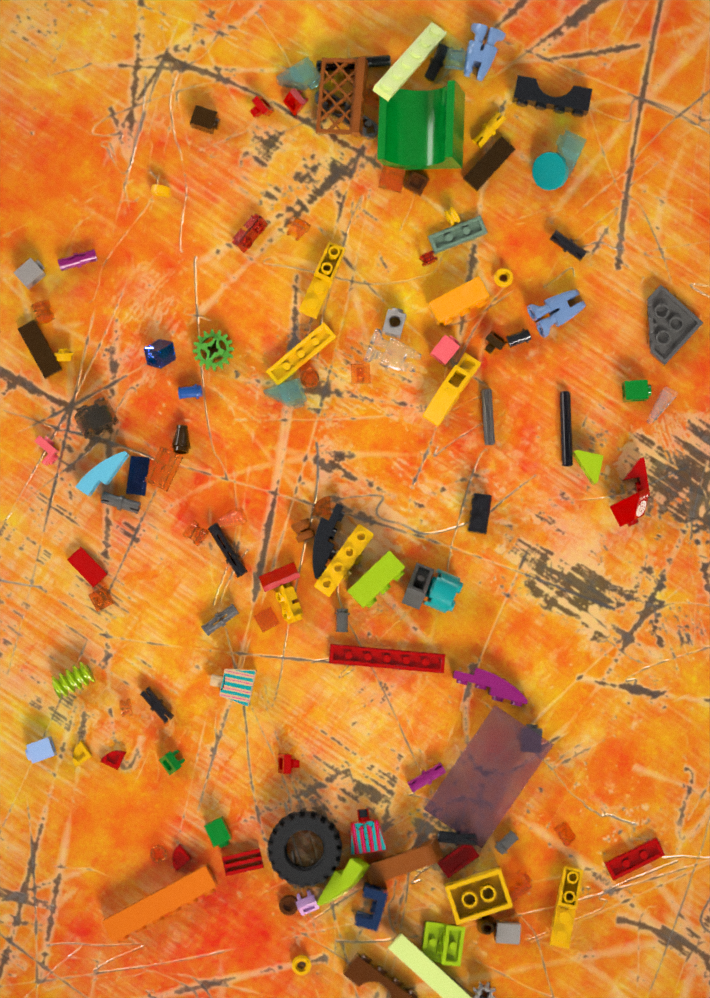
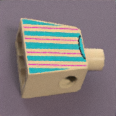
(235, 685)

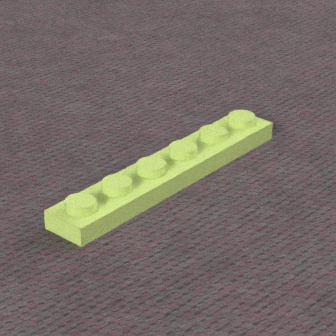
(409, 61)

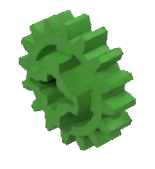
(217, 338)

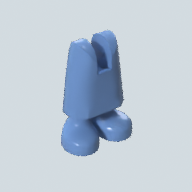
(481, 55)
(558, 310)

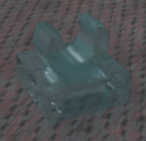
(455, 59)

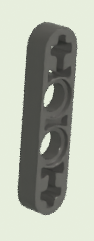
(368, 123)

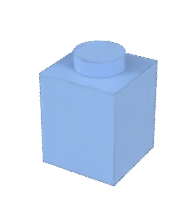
(40, 750)

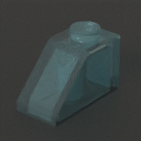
(300, 76)
(570, 148)
(288, 393)

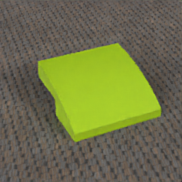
(443, 942)

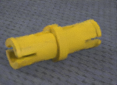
(488, 129)

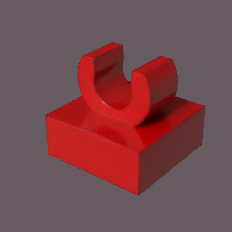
(295, 101)
(261, 107)
(285, 763)

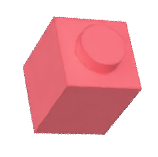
(445, 349)

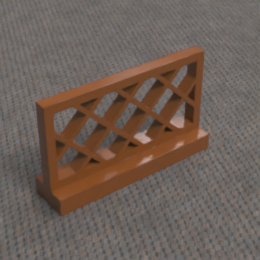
(358, 96)

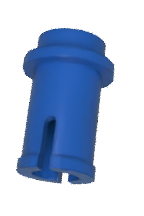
(190, 392)

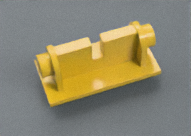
(285, 595)

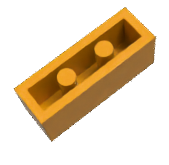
(459, 301)

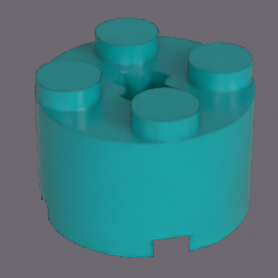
(442, 591)

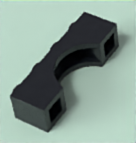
(528, 93)

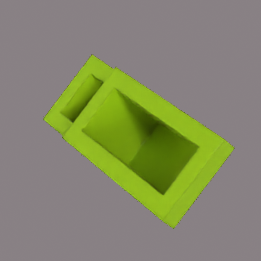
(343, 880)

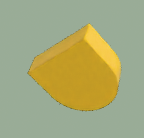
(160, 190)

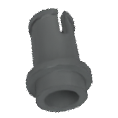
(342, 620)
(506, 842)

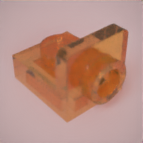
(519, 889)

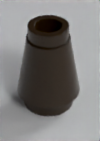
(181, 440)
(486, 920)

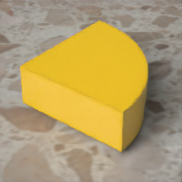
(80, 754)

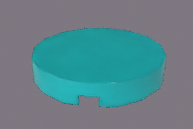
(550, 171)

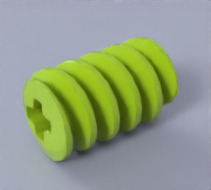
(72, 679)

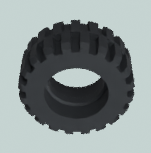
(331, 848)

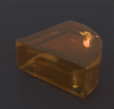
(322, 507)

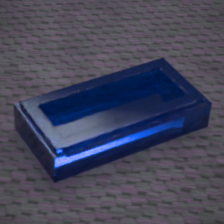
(137, 474)

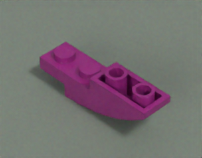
(499, 688)

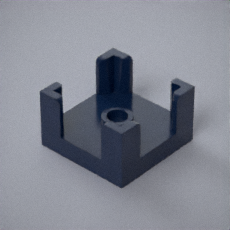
(367, 920)

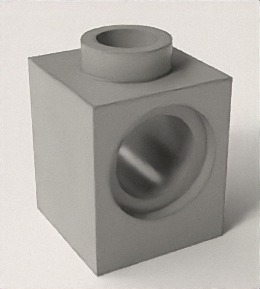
(30, 273)
(390, 330)

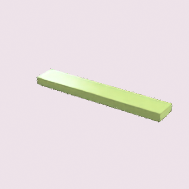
(426, 968)

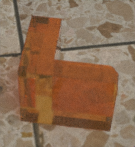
(391, 179)

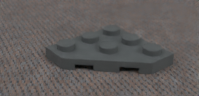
(668, 324)

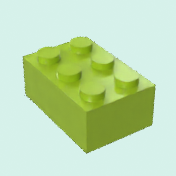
(377, 580)

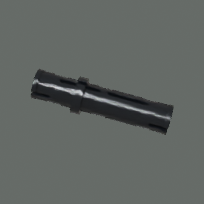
(239, 569)

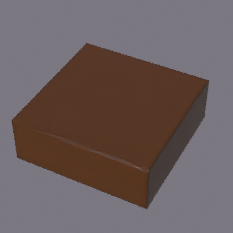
(416, 183)

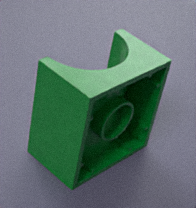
(422, 129)

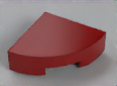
(114, 759)
(180, 857)

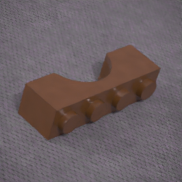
(361, 971)

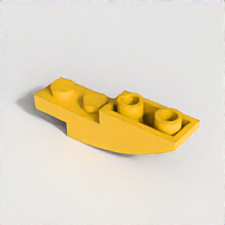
(322, 280)
(451, 389)
(565, 907)

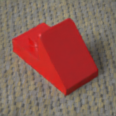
(638, 472)

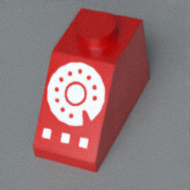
(631, 508)

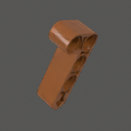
(405, 862)

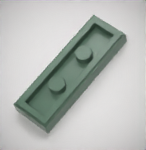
(457, 234)

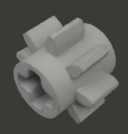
(484, 986)

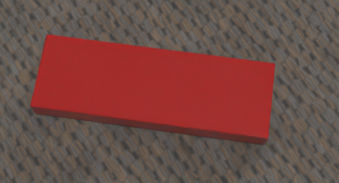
(634, 858)

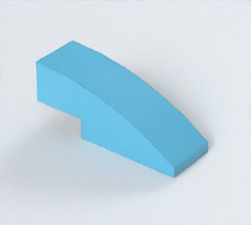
(103, 472)

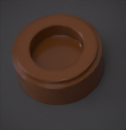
(288, 905)

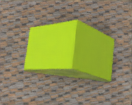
(590, 464)

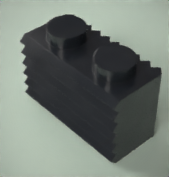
(479, 513)

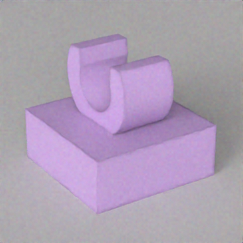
(307, 904)

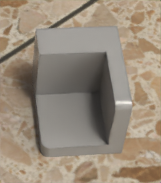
(507, 932)

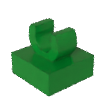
(170, 763)

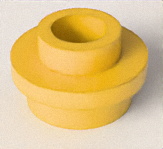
(503, 271)
(64, 354)
(301, 971)

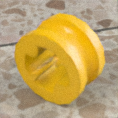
(451, 216)

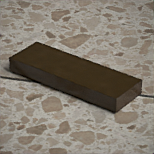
(489, 164)
(39, 349)

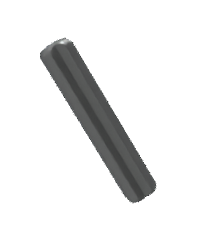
(488, 420)

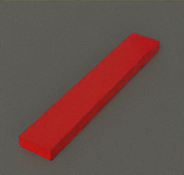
(387, 658)

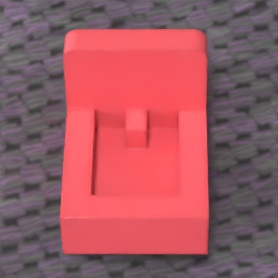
(47, 444)

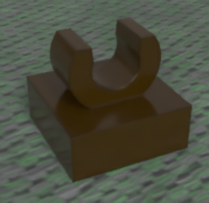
(495, 342)

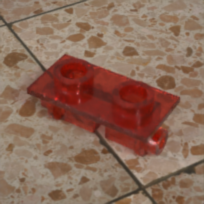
(256, 226)

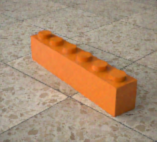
(160, 903)

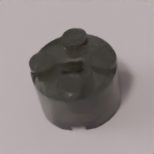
(95, 418)

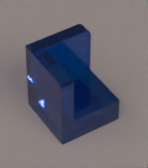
(160, 353)

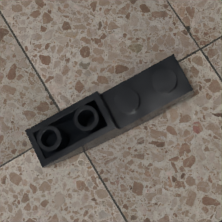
(322, 548)

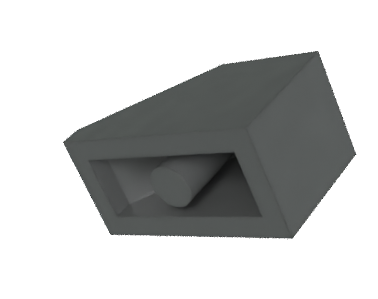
(417, 586)

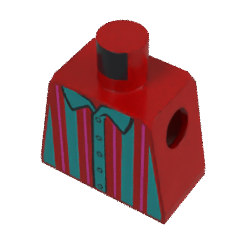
(366, 834)

